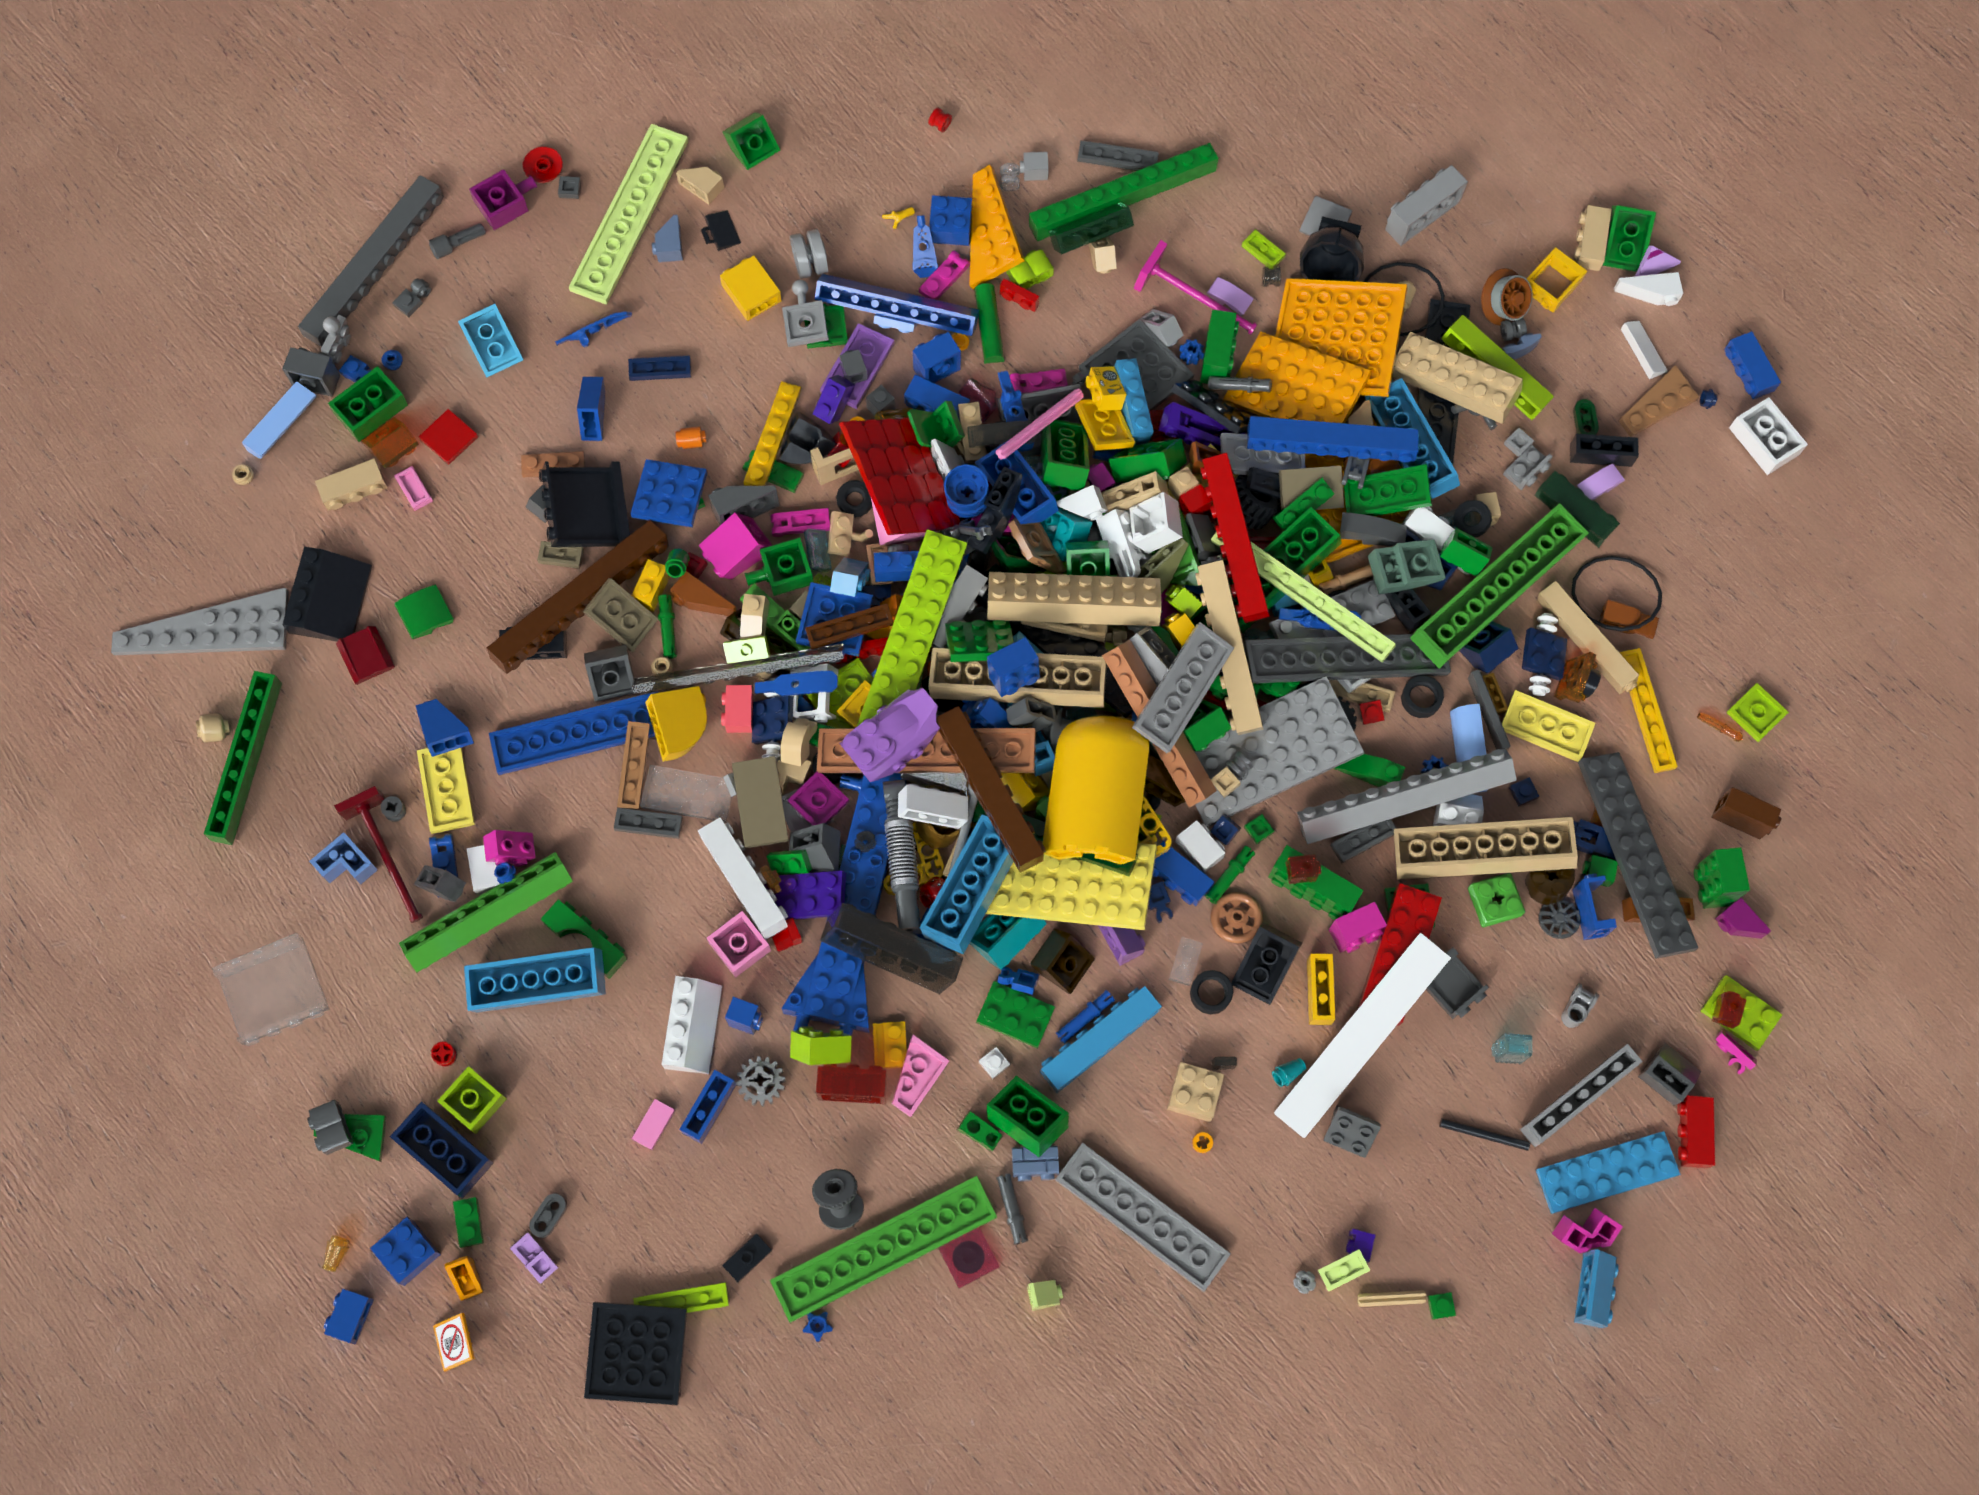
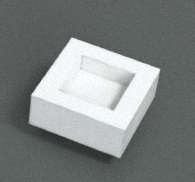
(994, 1063)

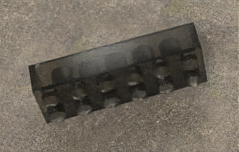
(891, 948)

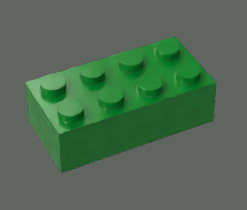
(1064, 455)
(1327, 893)

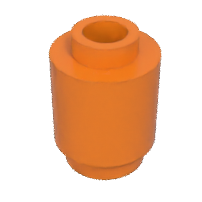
(690, 437)

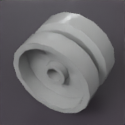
(809, 253)

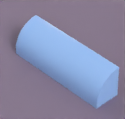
(278, 420)
(1467, 732)

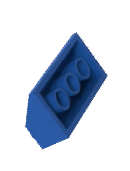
(1034, 499)

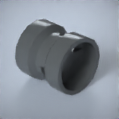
(1513, 329)

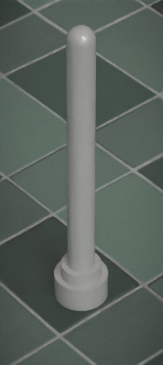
(962, 838)

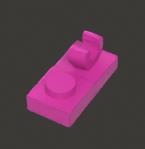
(1728, 1043)

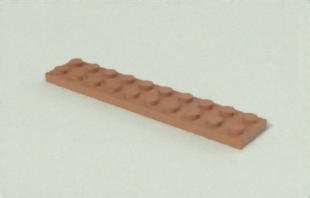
(1009, 747)

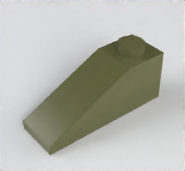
(1164, 563)

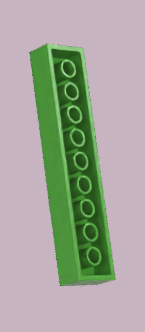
(1499, 585)

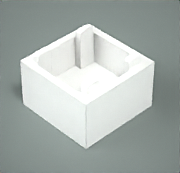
(1155, 522)

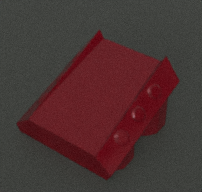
(365, 654)

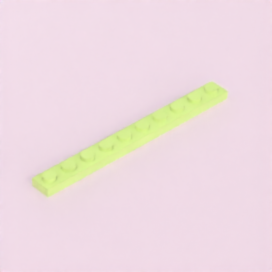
(1319, 604)

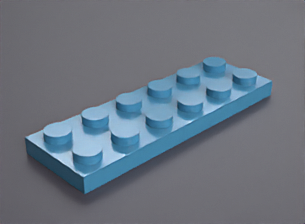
(1607, 1172)

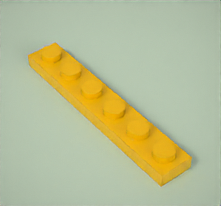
(772, 435)
(1650, 715)

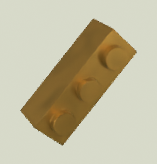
(1495, 693)

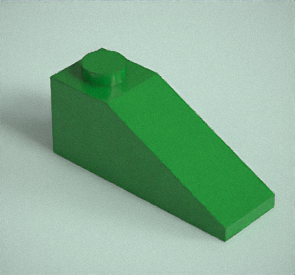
(1372, 770)

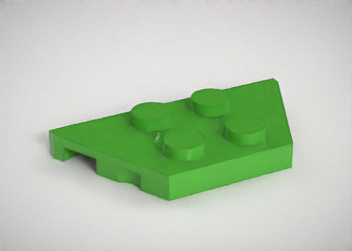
(1189, 563)

